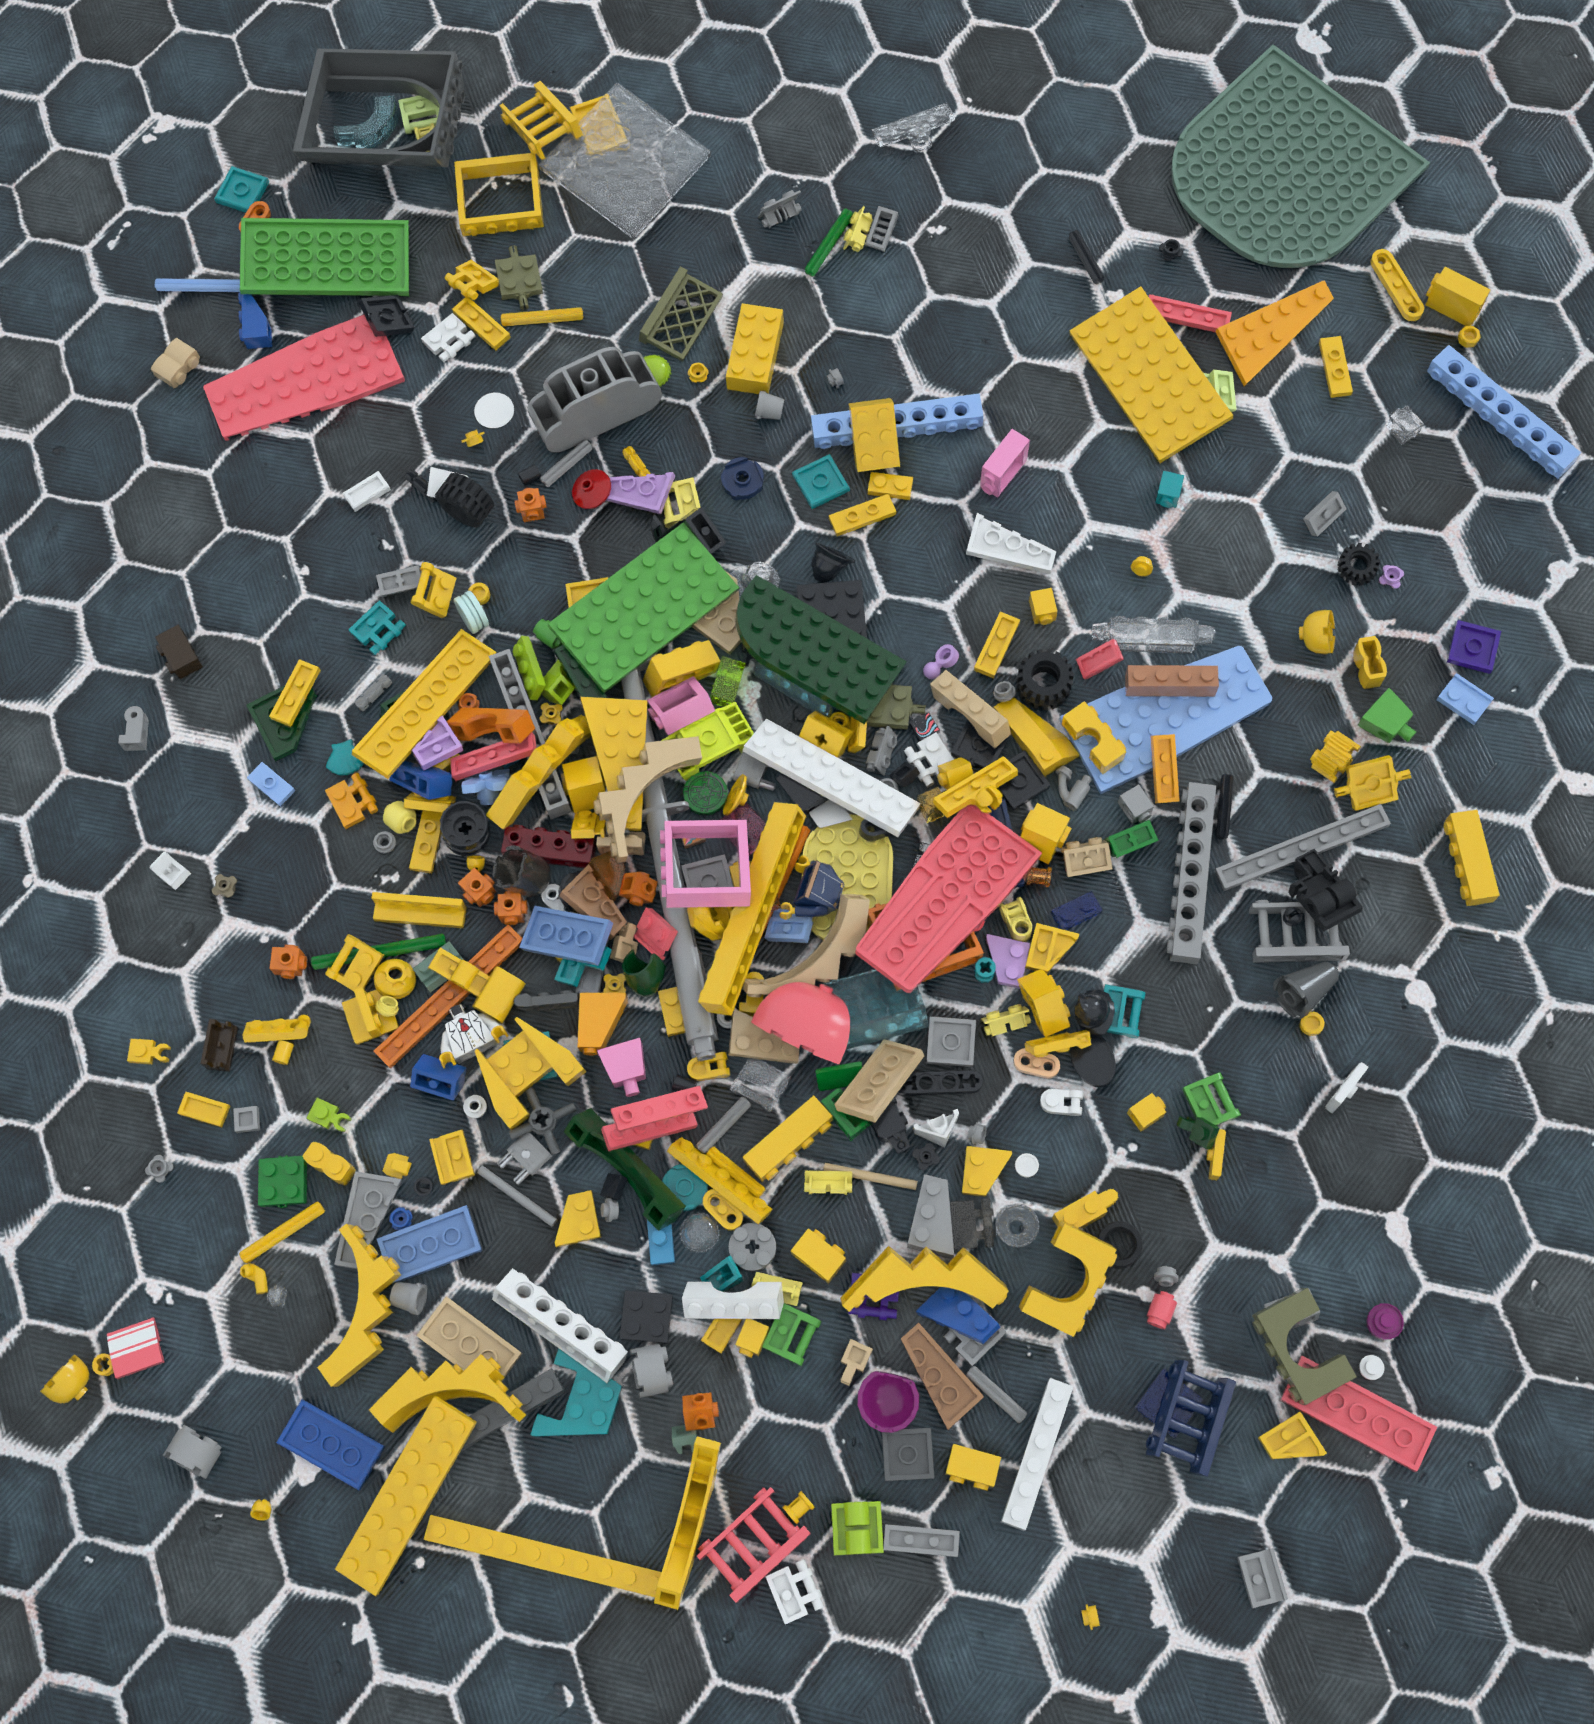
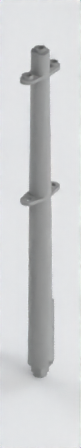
(686, 957)

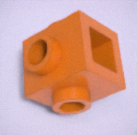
(530, 504)
(477, 888)
(638, 888)
(513, 914)
(288, 961)
(699, 1411)

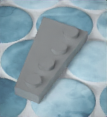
(366, 1208)

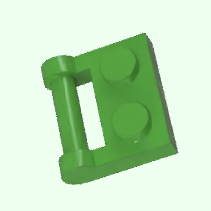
(1204, 1104)
(783, 1332)

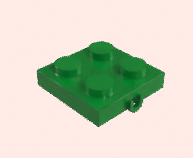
(282, 1181)

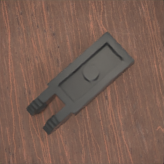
(546, 1001)

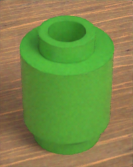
(545, 635)

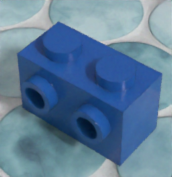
(432, 1078)

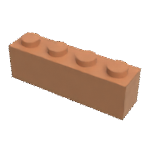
(1171, 680)

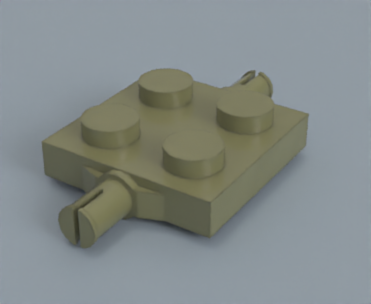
(518, 277)
(895, 709)

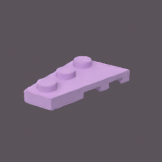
(642, 492)

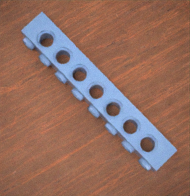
(1514, 412)
(906, 414)

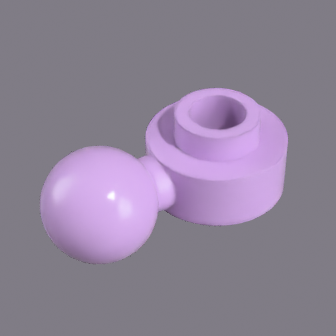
(945, 657)

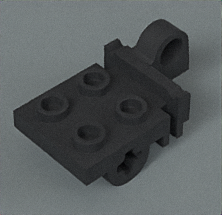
(1322, 892)

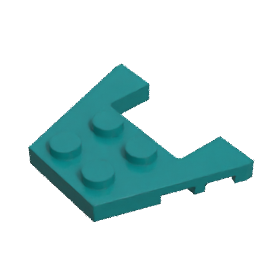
(588, 1406)

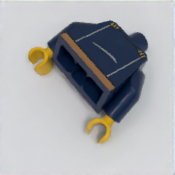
(817, 892)

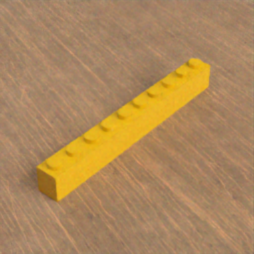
(748, 922)

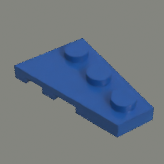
(959, 1312)

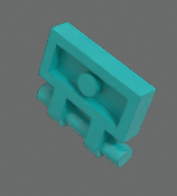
(373, 623)

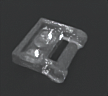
(763, 1076)

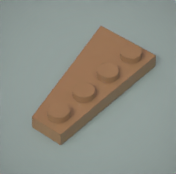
(944, 1381)

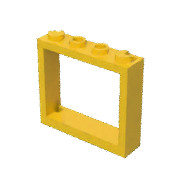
(498, 167)

